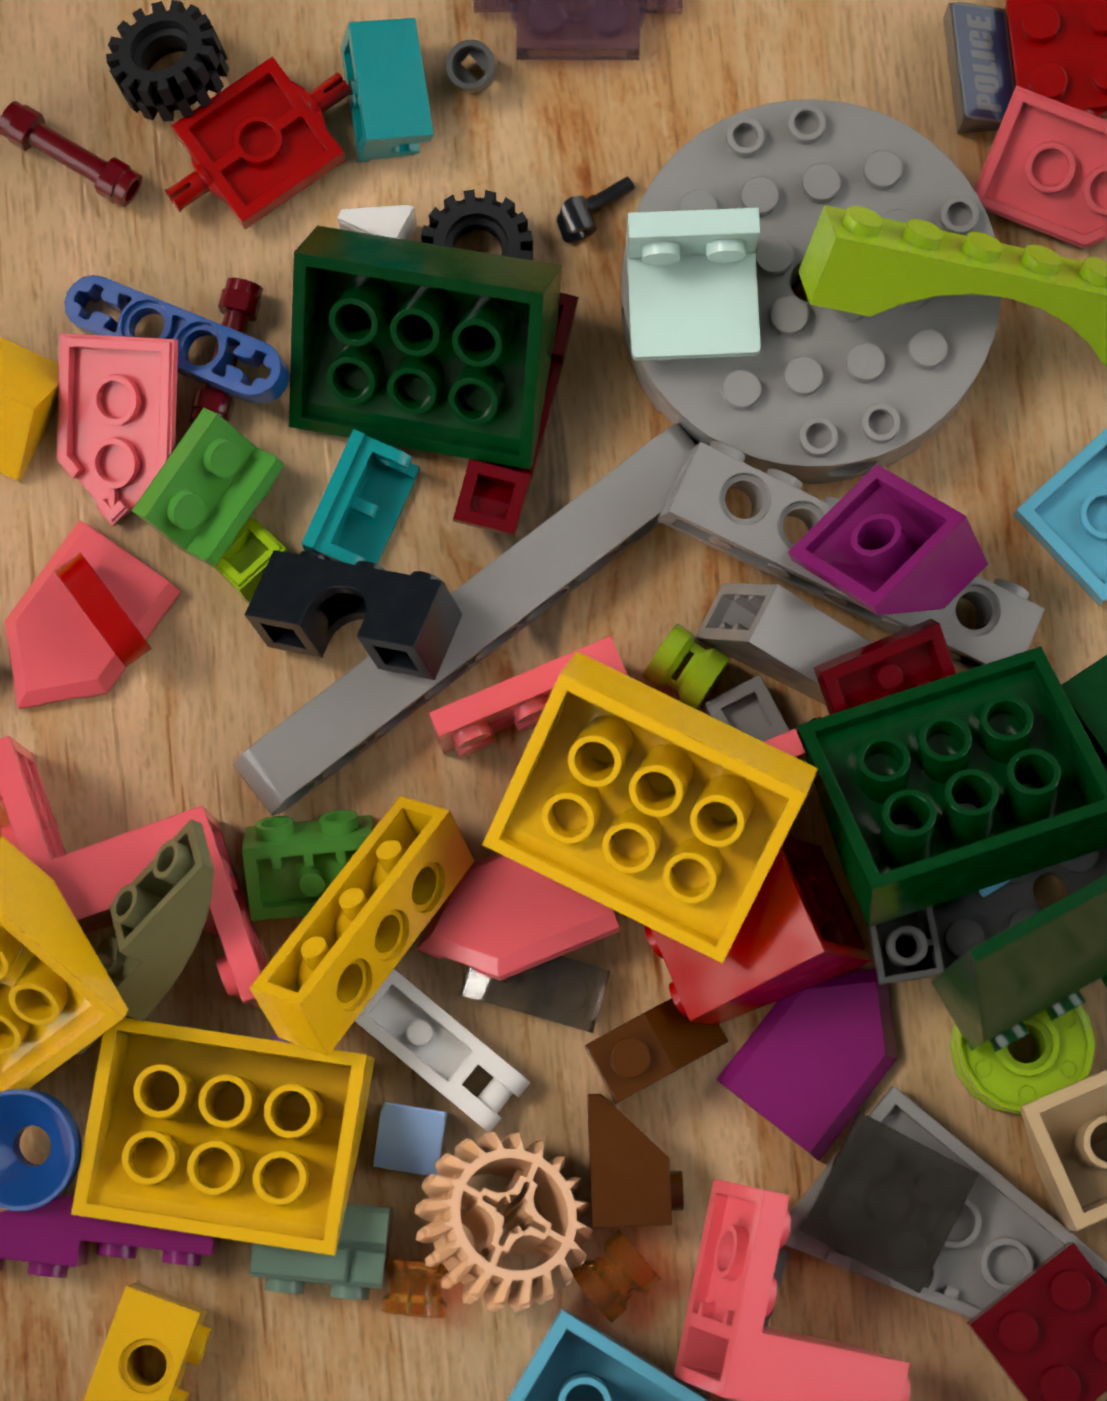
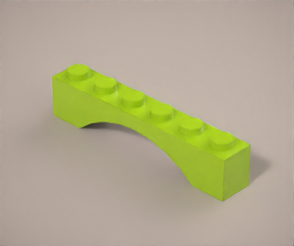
(877, 263)

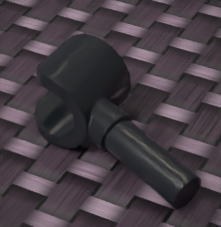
(576, 217)

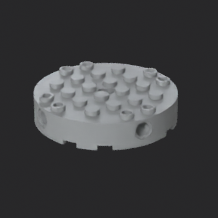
(828, 383)

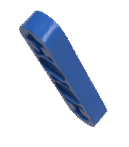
(186, 328)

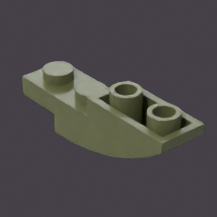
(159, 921)

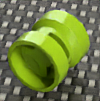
(698, 675)

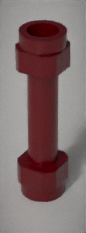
(27, 128)
(239, 305)

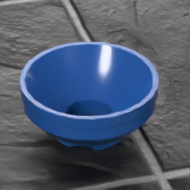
(30, 1184)

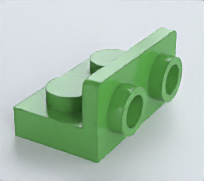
(208, 488)
(295, 862)

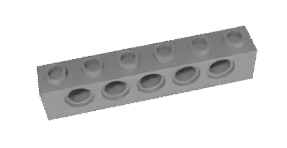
(699, 511)

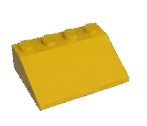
(649, 806)
(50, 977)
(222, 1135)

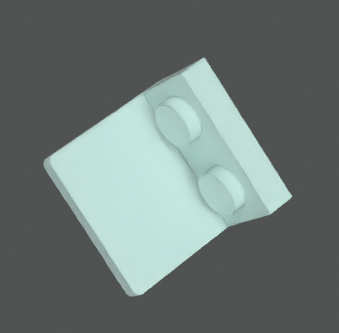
(693, 283)

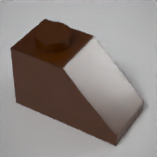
(650, 1049)
(628, 1172)

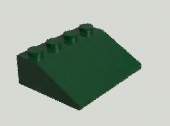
(421, 345)
(957, 785)
(1029, 969)

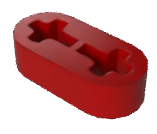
(103, 610)

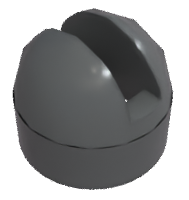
(464, 78)

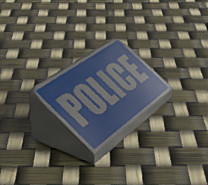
(978, 65)

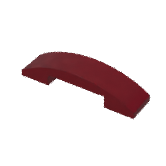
(497, 493)

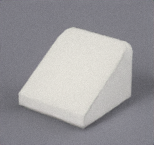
(386, 221)

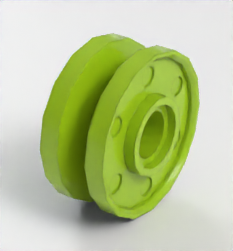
(1004, 1084)

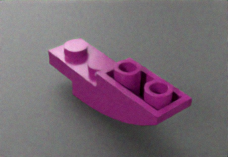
(56, 1239)

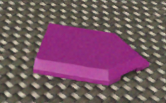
(816, 1058)

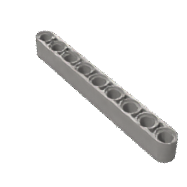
(494, 608)

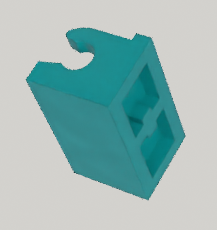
(387, 88)
(361, 501)

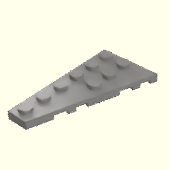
(993, 1241)

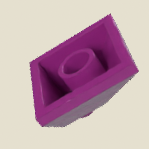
(892, 547)

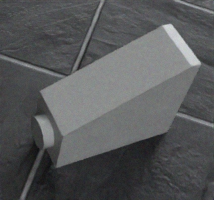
(776, 634)

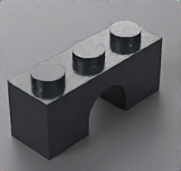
(311, 597)

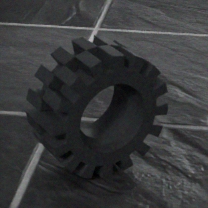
(158, 36)
(484, 215)

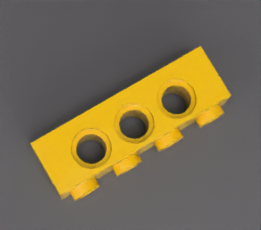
(362, 925)
(154, 1320)

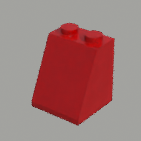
(788, 942)

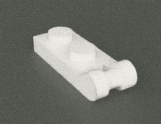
(439, 1049)

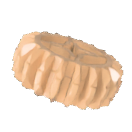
(549, 1237)

